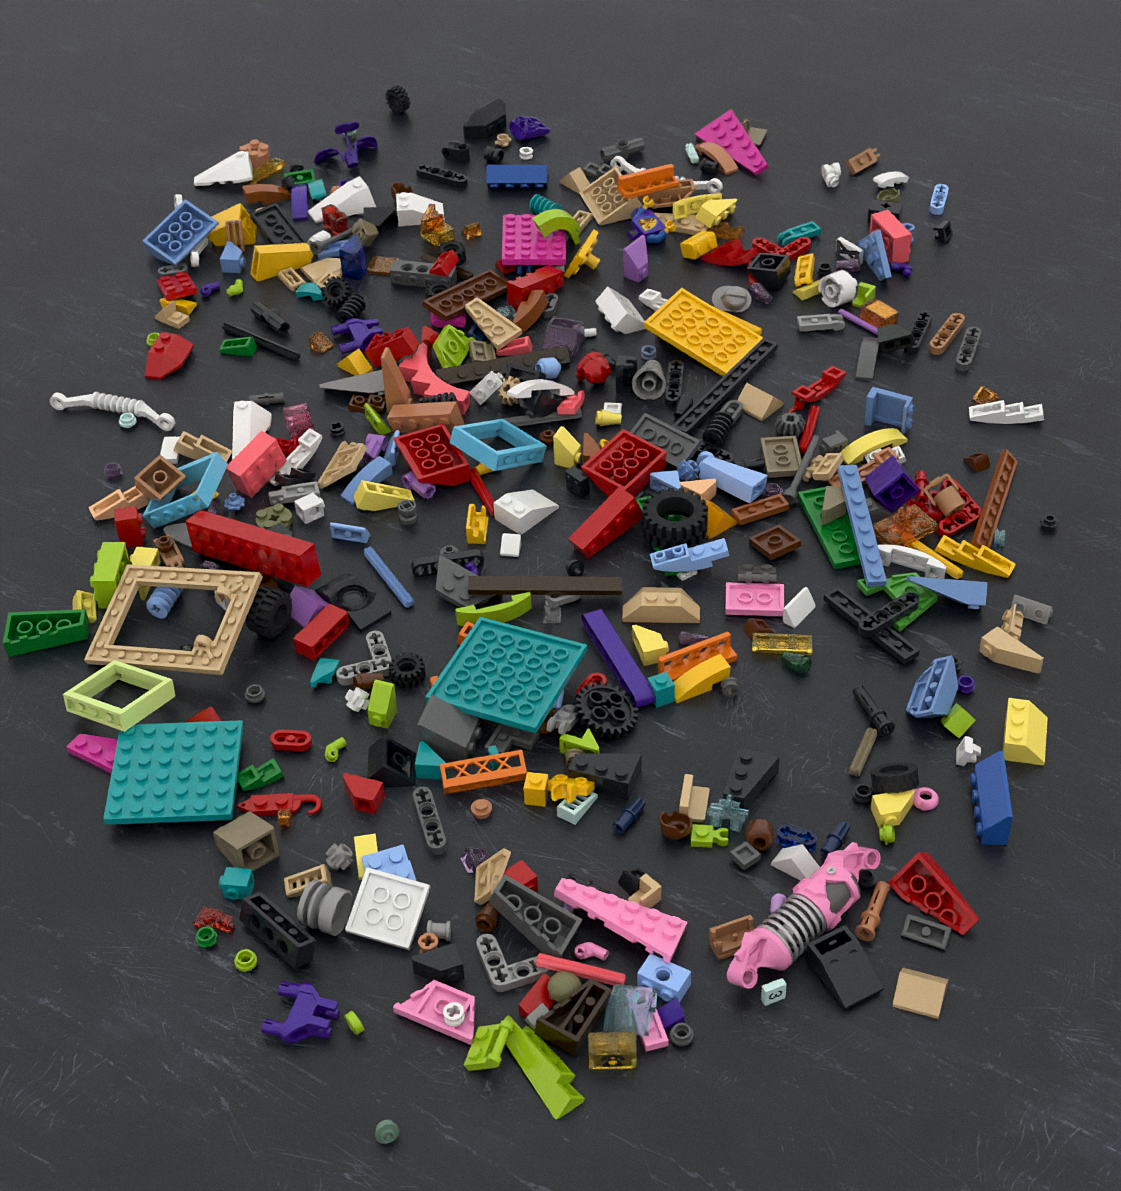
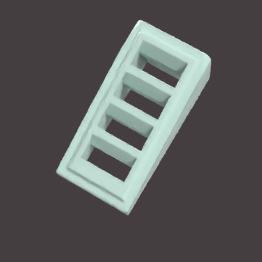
(573, 816)

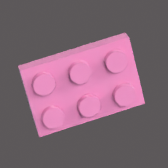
(754, 599)

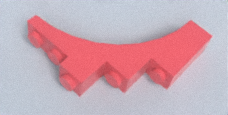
(426, 382)

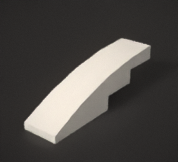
(1006, 414)

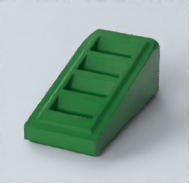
(239, 346)

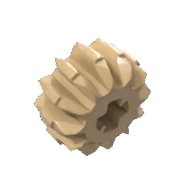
(508, 384)

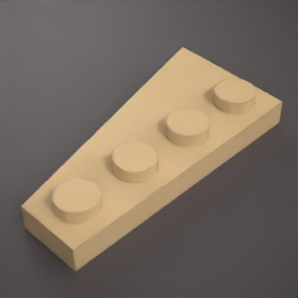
(686, 225)
(493, 324)

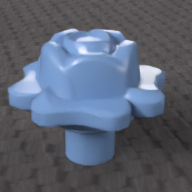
(234, 502)

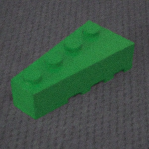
(44, 629)

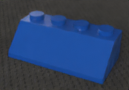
(517, 176)
(992, 800)

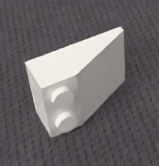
(412, 208)
(522, 510)

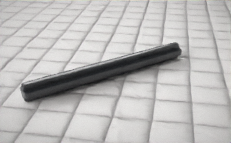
(261, 341)

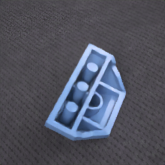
(934, 690)

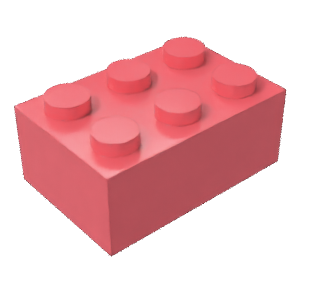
(894, 236)
(256, 464)

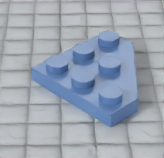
(875, 255)

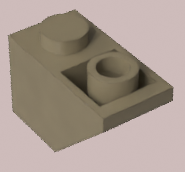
(366, 231)

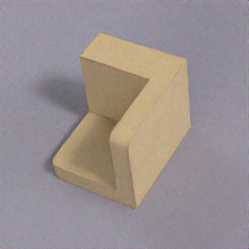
(649, 892)

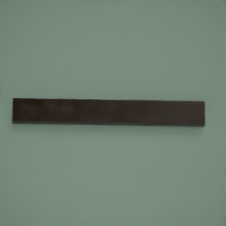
(544, 585)

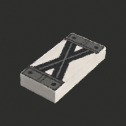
(848, 249)

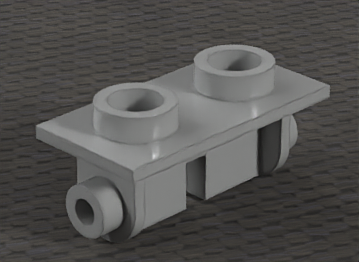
(1032, 609)

